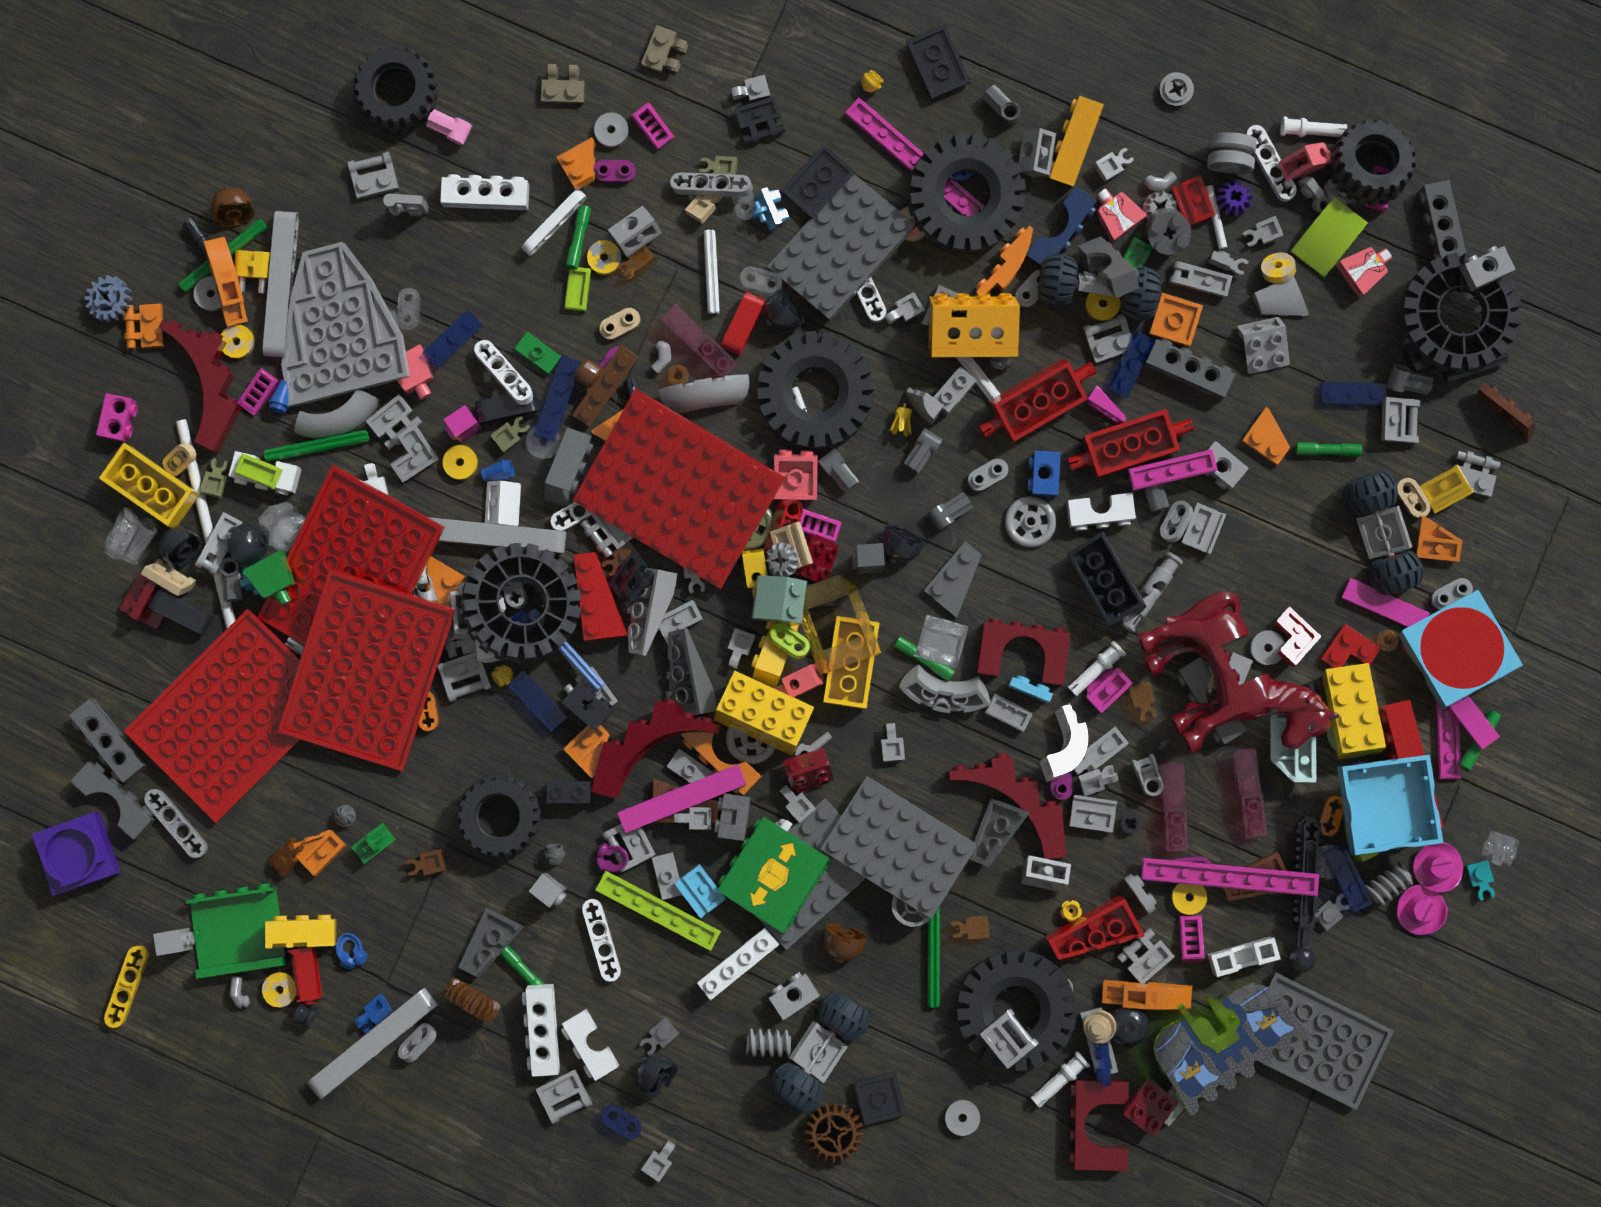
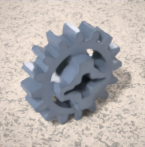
(99, 303)

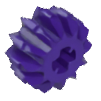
(1234, 190)

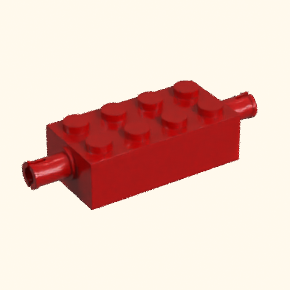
(1038, 399)
(1130, 444)

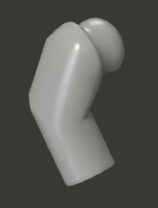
(1160, 184)
(235, 993)

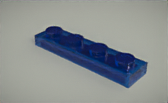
(557, 399)

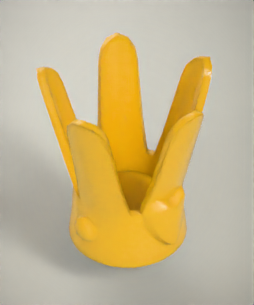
(902, 420)

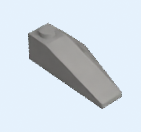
(650, 610)

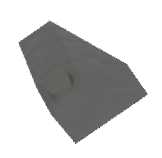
(687, 676)

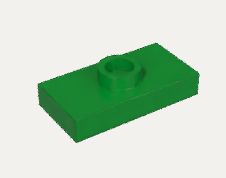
(1138, 253)
(538, 353)

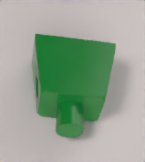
(272, 577)

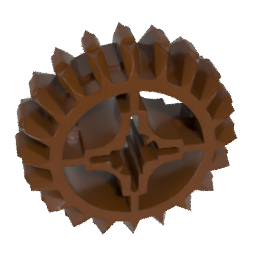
(471, 1000)
(824, 1134)

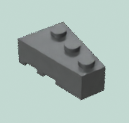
(567, 467)

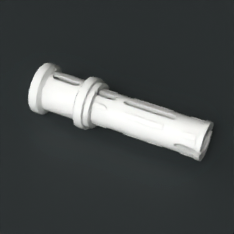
(1302, 127)
(1103, 662)
(1068, 1072)

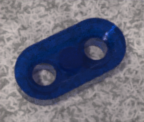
(1103, 1074)
(620, 1123)

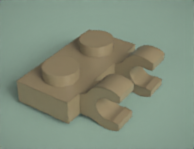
(659, 49)
(562, 90)

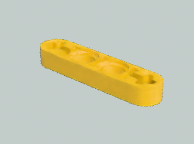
(123, 985)

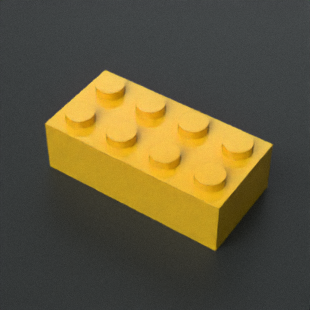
(149, 486)
(850, 683)
(1353, 697)

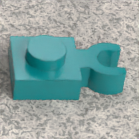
(1480, 876)

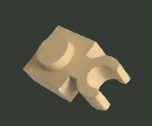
(702, 207)

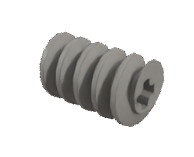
(1389, 883)
(768, 1042)

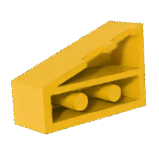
(771, 660)

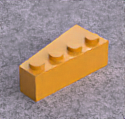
(1076, 140)

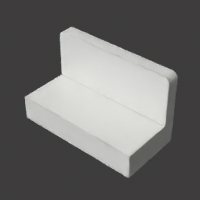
(502, 503)

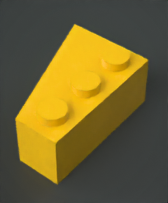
(300, 932)

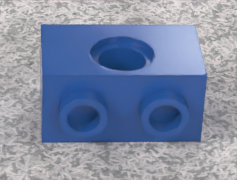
(1051, 462)

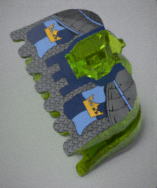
(1202, 1059)

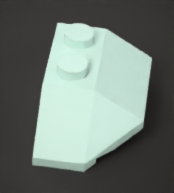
(1296, 764)

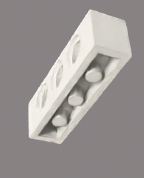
(494, 200)
(738, 963)
(545, 996)

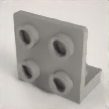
(1264, 344)

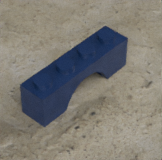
(1076, 208)

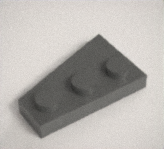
(954, 579)
(996, 830)
(488, 941)

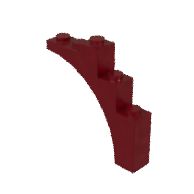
(218, 412)
(620, 757)
(1045, 819)

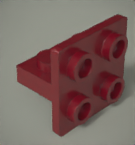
(823, 556)
(138, 599)
(808, 770)
(1150, 1107)

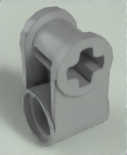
(515, 588)
(1147, 774)

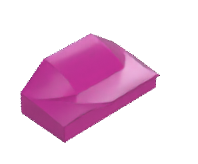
(1107, 688)

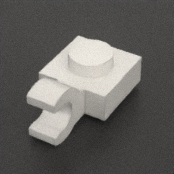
(373, 480)

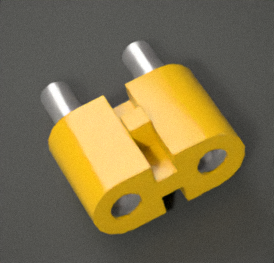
(252, 265)

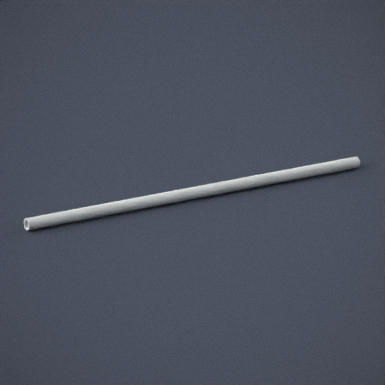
(205, 520)

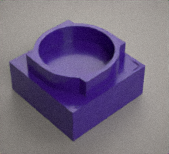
(76, 853)

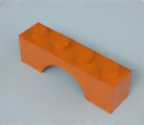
(703, 744)

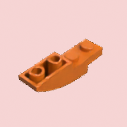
(1012, 259)
(226, 281)
(1146, 996)

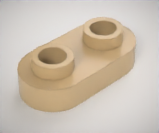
(620, 325)
(179, 459)
(1414, 497)

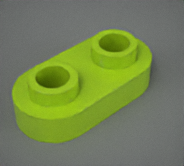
(790, 640)

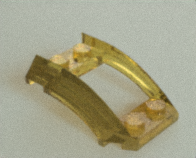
(847, 652)

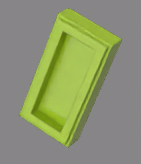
(578, 289)
(258, 471)

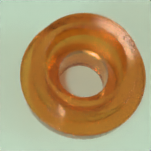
(678, 368)
(1393, 640)

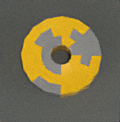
(597, 250)

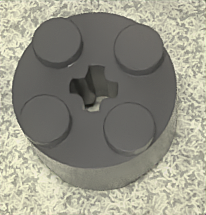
(1178, 236)

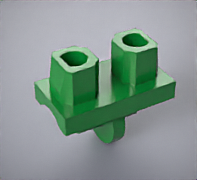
(373, 843)

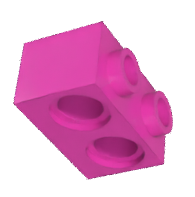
(110, 417)
(461, 424)

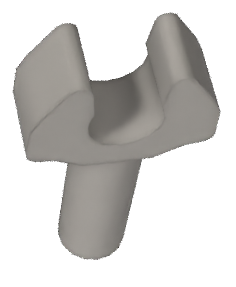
(815, 745)

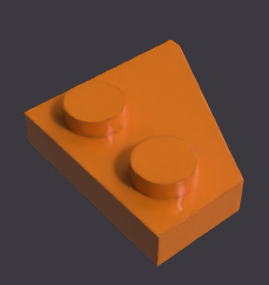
(579, 163)
(1267, 438)
(587, 747)

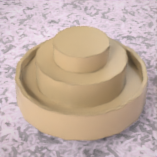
(1099, 1026)

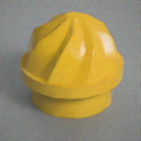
(871, 81)
(502, 675)

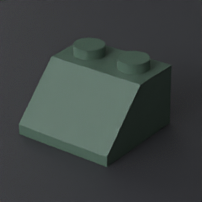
(779, 600)

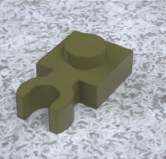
(722, 165)
(508, 436)
(214, 482)

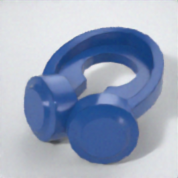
(359, 955)

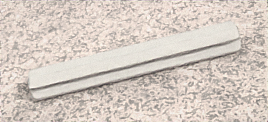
(711, 271)
(982, 380)

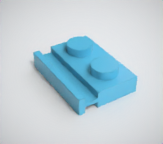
(1022, 684)
(699, 891)

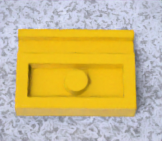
(1446, 488)

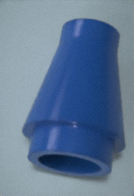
(279, 399)
(499, 471)

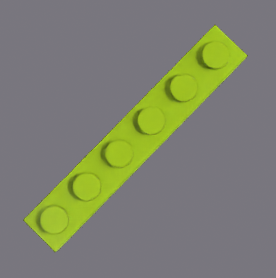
(658, 910)

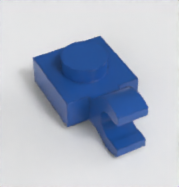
(375, 1012)

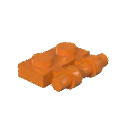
(150, 319)

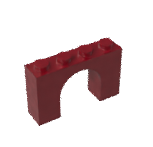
(1052, 643)
(1085, 1153)

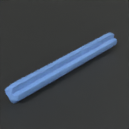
(575, 660)

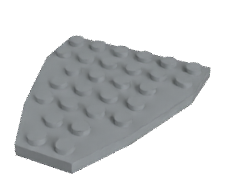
(338, 330)

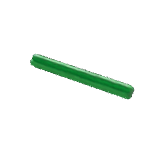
(236, 244)
(316, 445)
(934, 961)

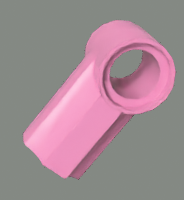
(453, 129)

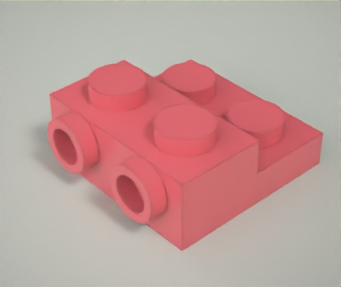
(799, 474)

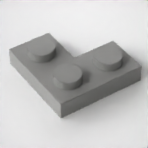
(418, 455)
(679, 619)

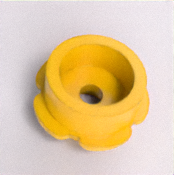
(1077, 911)

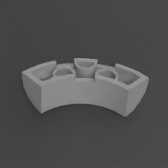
(705, 393)
(339, 421)
(945, 695)

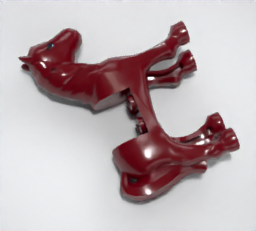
(1204, 632)

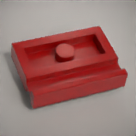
(1194, 200)

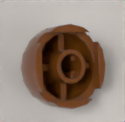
(231, 207)
(843, 943)

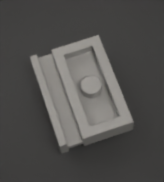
(1203, 528)
(1093, 813)

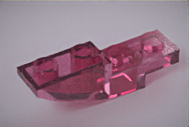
(698, 341)
(1249, 793)
(1173, 807)

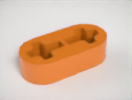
(433, 713)
(1326, 814)

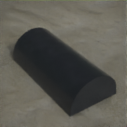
(1107, 580)

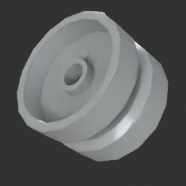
(1231, 153)

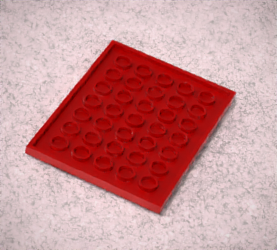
(678, 488)
(356, 533)
(366, 669)
(222, 717)

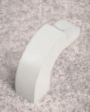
(1073, 748)

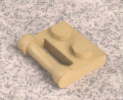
(168, 577)

